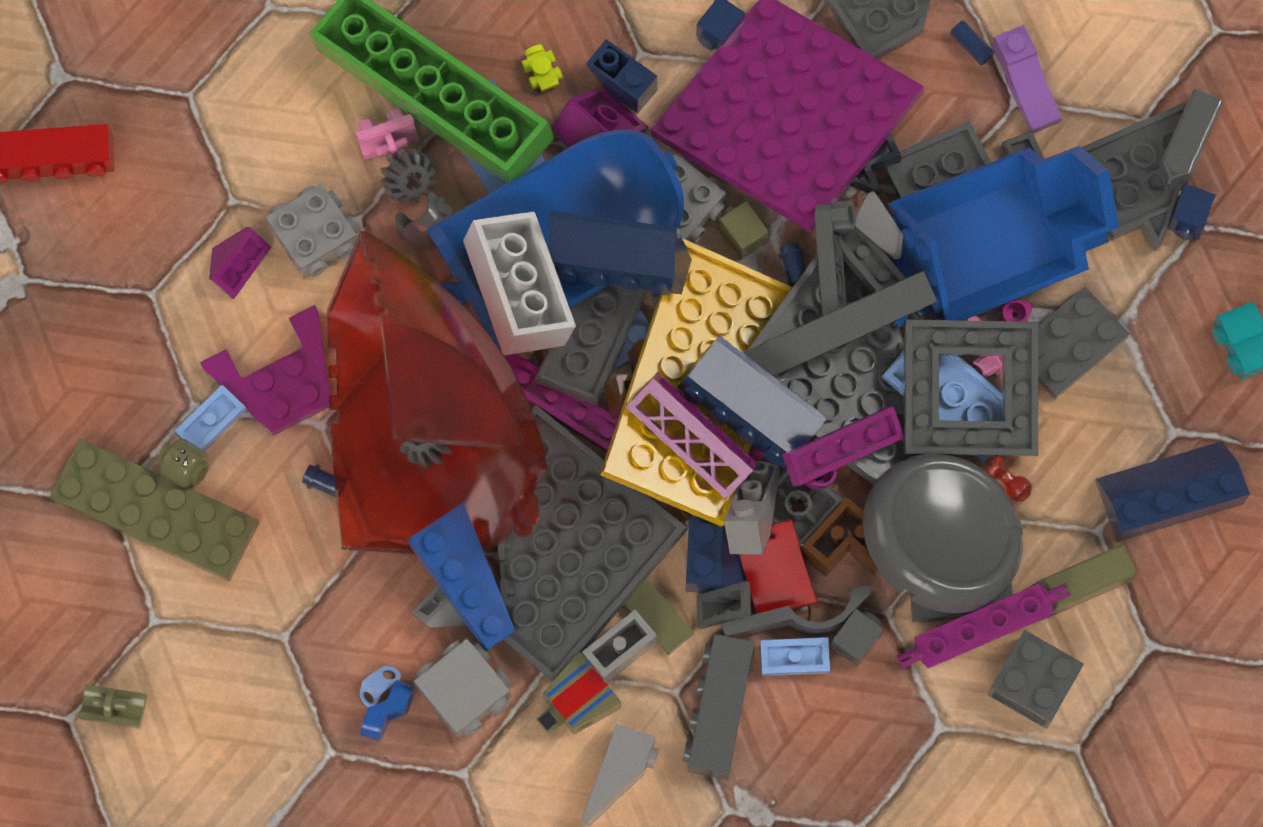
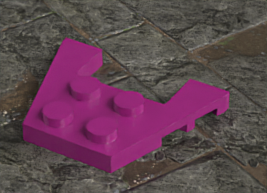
(285, 389)

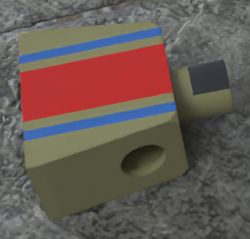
(577, 698)

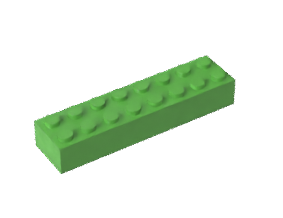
(432, 87)

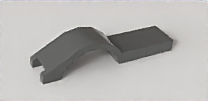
(785, 617)

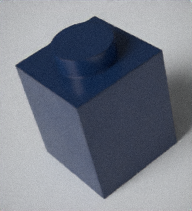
(718, 24)
(1191, 212)

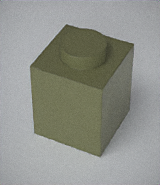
(743, 229)

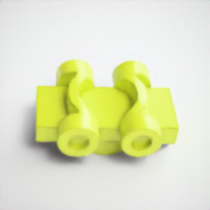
(540, 64)

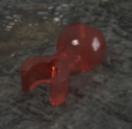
(1017, 487)

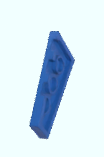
(461, 570)

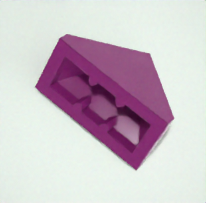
(236, 260)

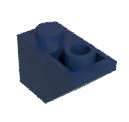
(623, 76)

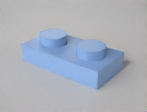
(211, 419)
(794, 656)

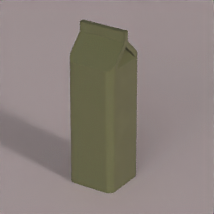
(1091, 577)

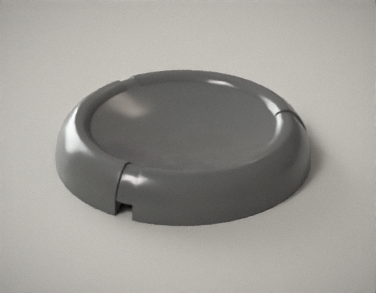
(943, 532)

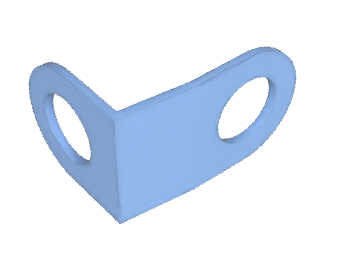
(377, 684)

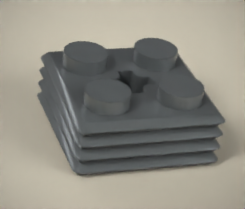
(817, 506)

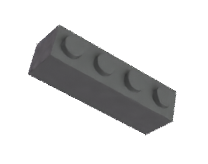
(720, 706)

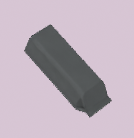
(1189, 139)

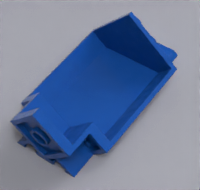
(1004, 229)

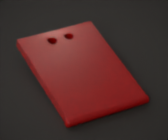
(780, 574)

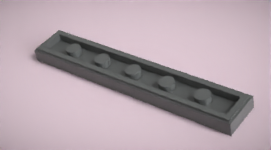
(843, 324)

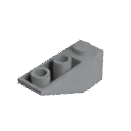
(752, 510)

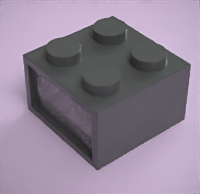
(1035, 679)

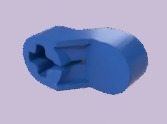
(380, 714)

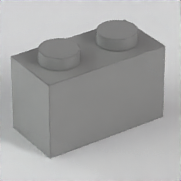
(620, 646)

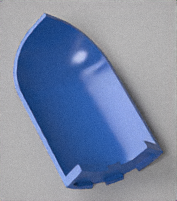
(601, 176)

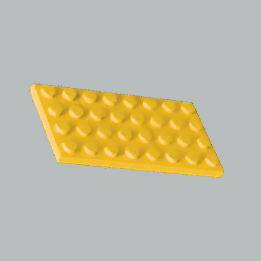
(715, 301)

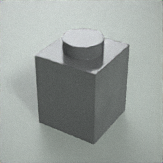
(857, 636)

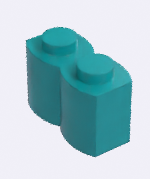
(1242, 337)

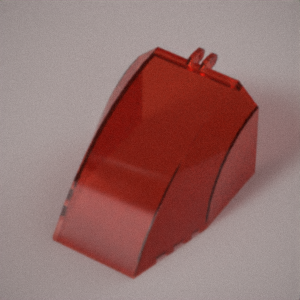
(422, 373)

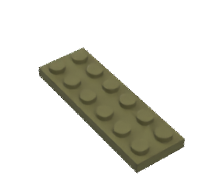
(154, 510)

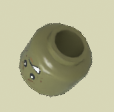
(183, 463)

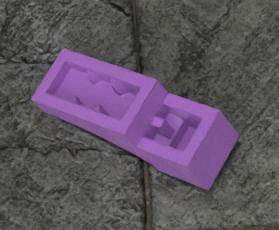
(1026, 79)

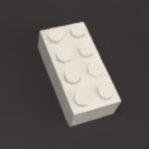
(519, 283)

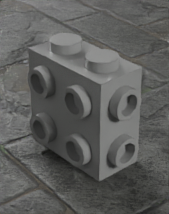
(702, 199)
(313, 230)
(463, 687)

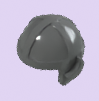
(416, 231)

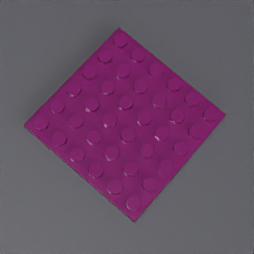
(787, 111)

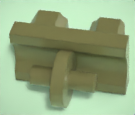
(113, 706)

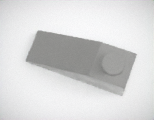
(621, 768)

